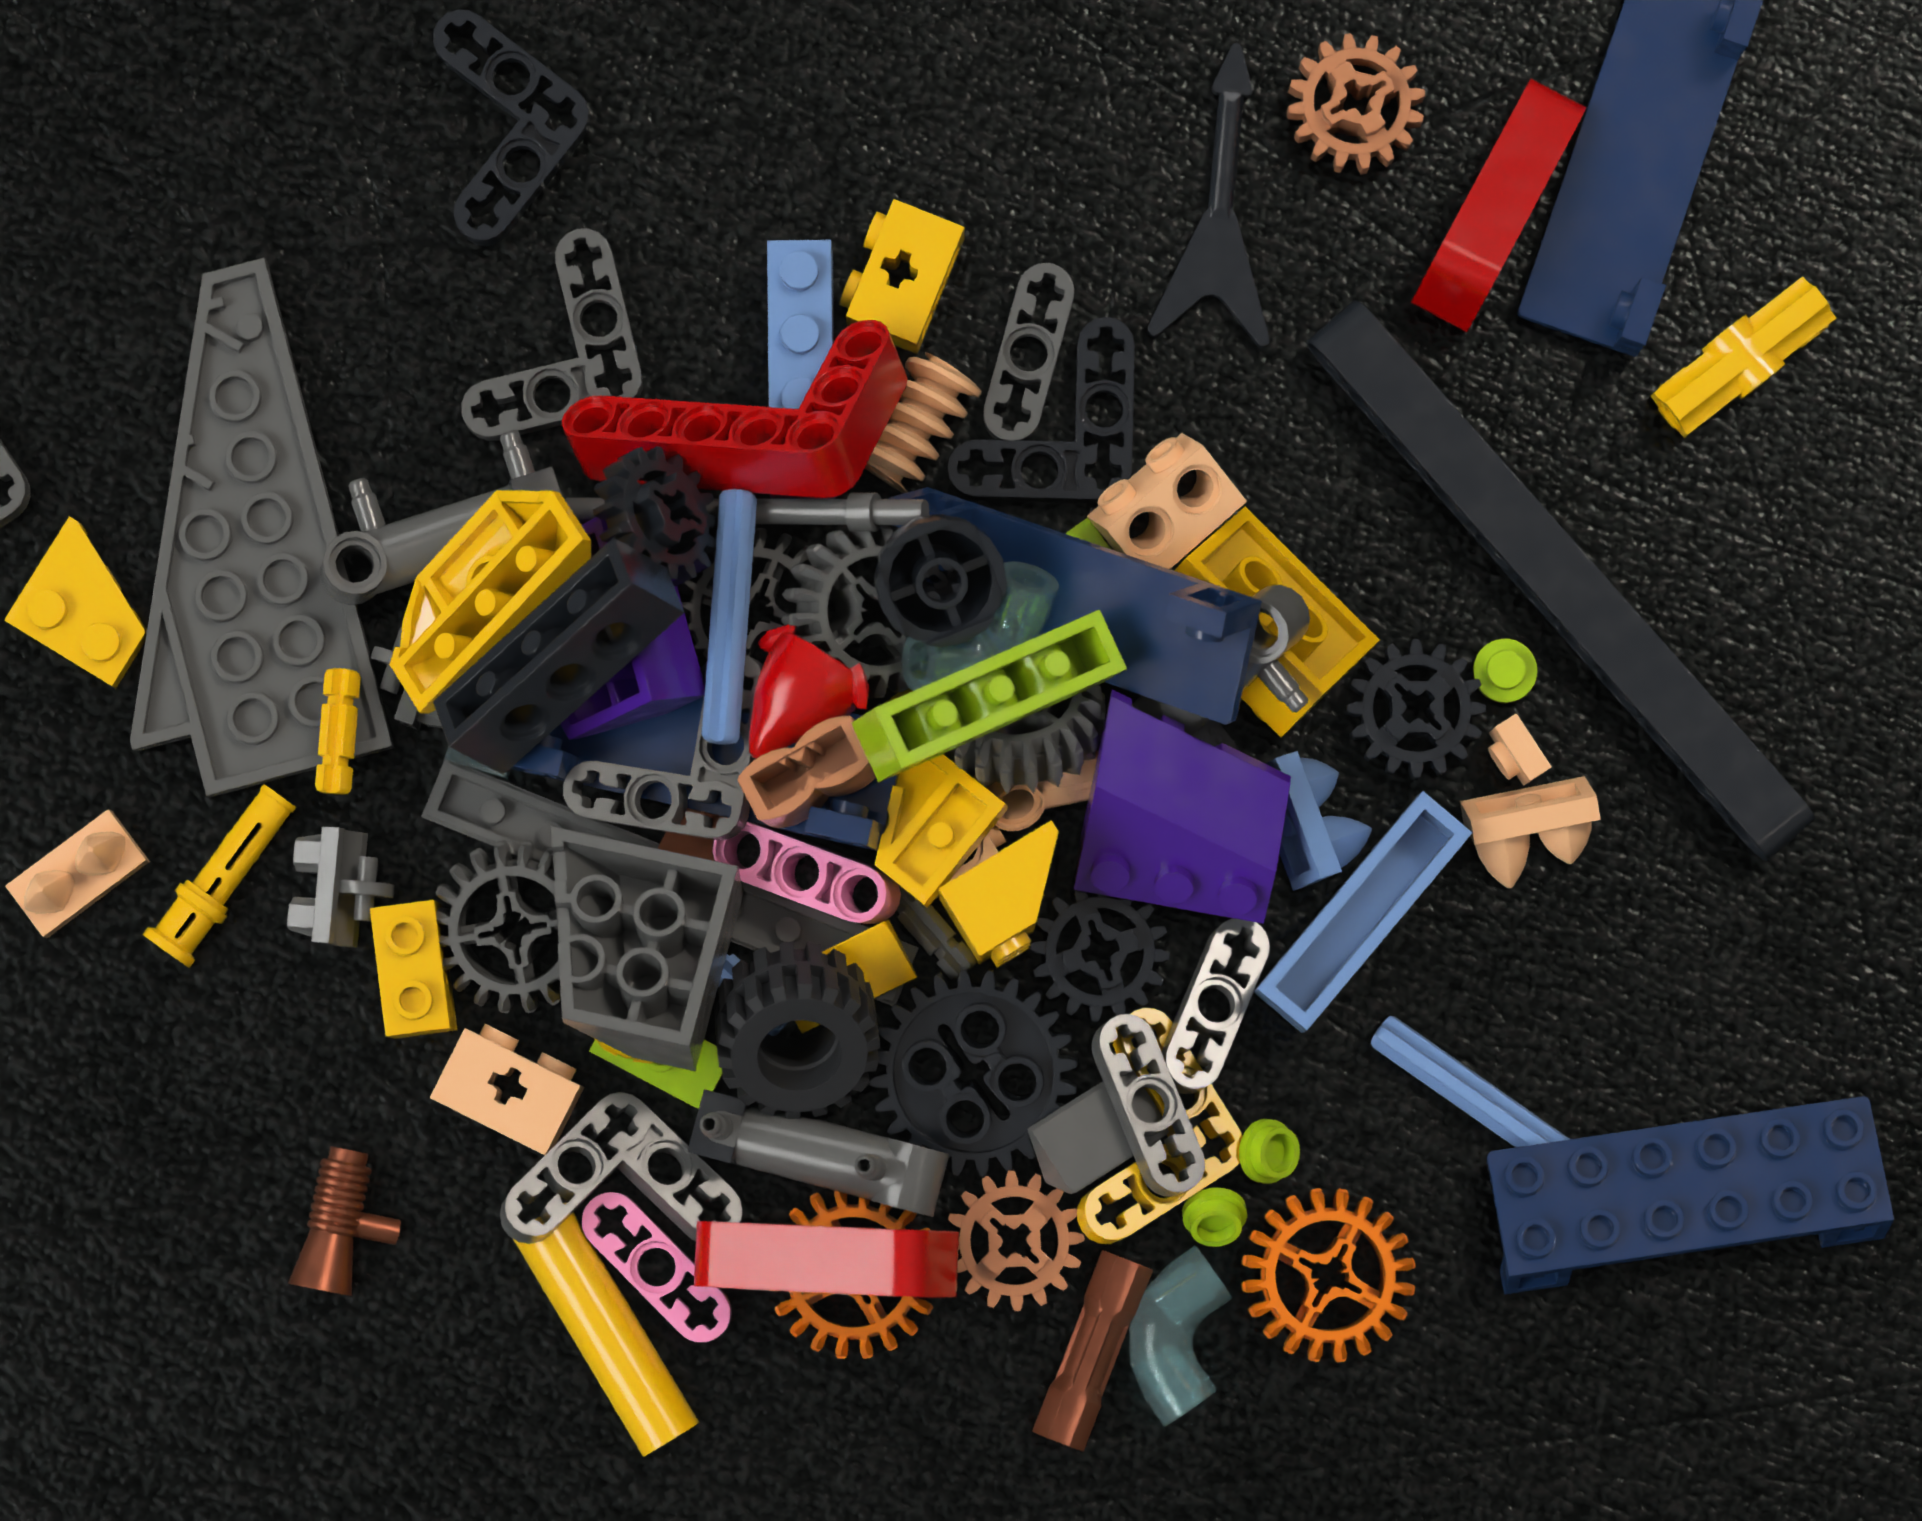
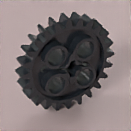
(1022, 1039)

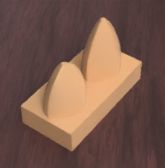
(1503, 824)
(77, 873)

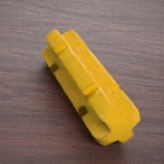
(337, 731)

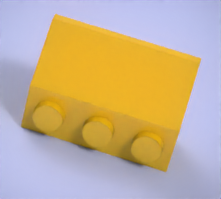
(1246, 560)
(1001, 897)

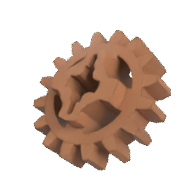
(1343, 79)
(1034, 1218)

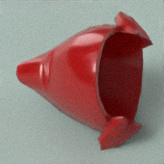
(800, 690)

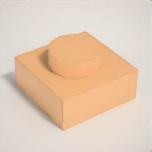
(1517, 751)

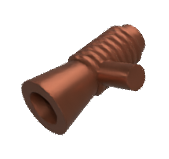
(335, 1220)

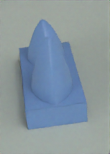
(1314, 844)

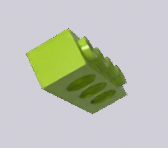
(988, 695)

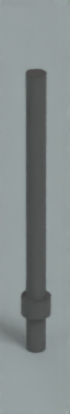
(858, 511)

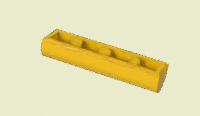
(609, 1336)

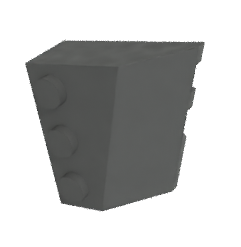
(641, 943)

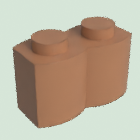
(820, 766)

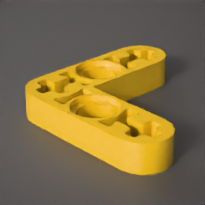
(1113, 1189)

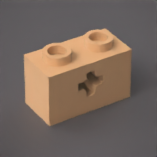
(469, 1089)

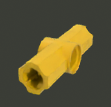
(1743, 357)

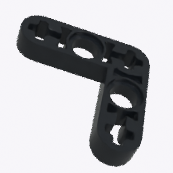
(529, 133)
(1069, 457)

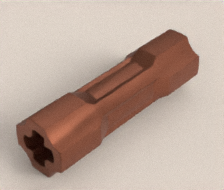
(1092, 1350)

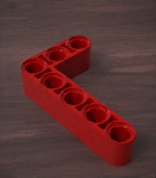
(759, 448)

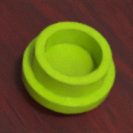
(1505, 670)
(1268, 1151)
(1214, 1216)

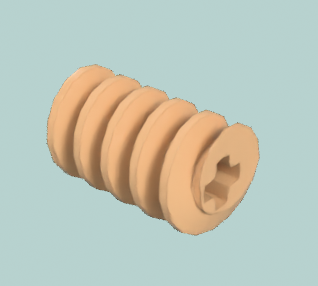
(918, 418)

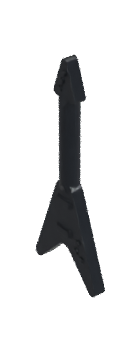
(1216, 255)

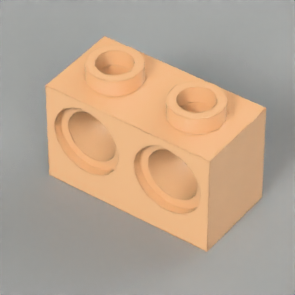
(1174, 521)

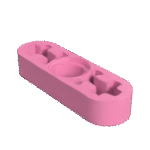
(612, 1243)

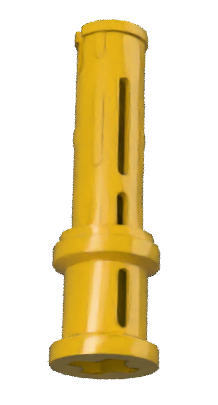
(269, 811)

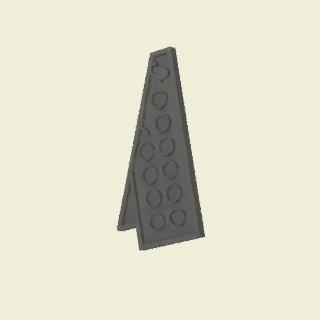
(238, 586)

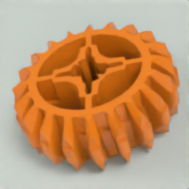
(1376, 1300)
(878, 1320)

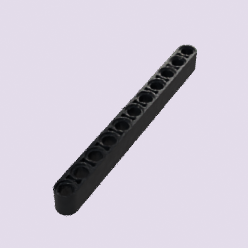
(1560, 581)

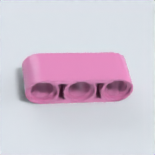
(836, 878)

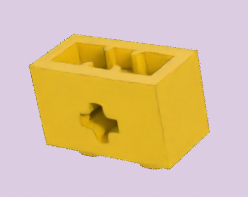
(930, 249)
(411, 970)

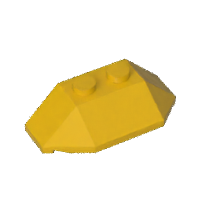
(484, 586)

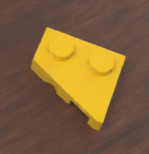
(80, 608)
(934, 826)

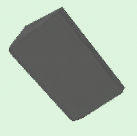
(1087, 1138)

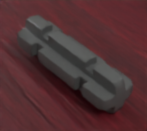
(934, 935)

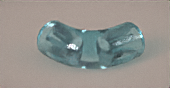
(1017, 620)
(1164, 1335)

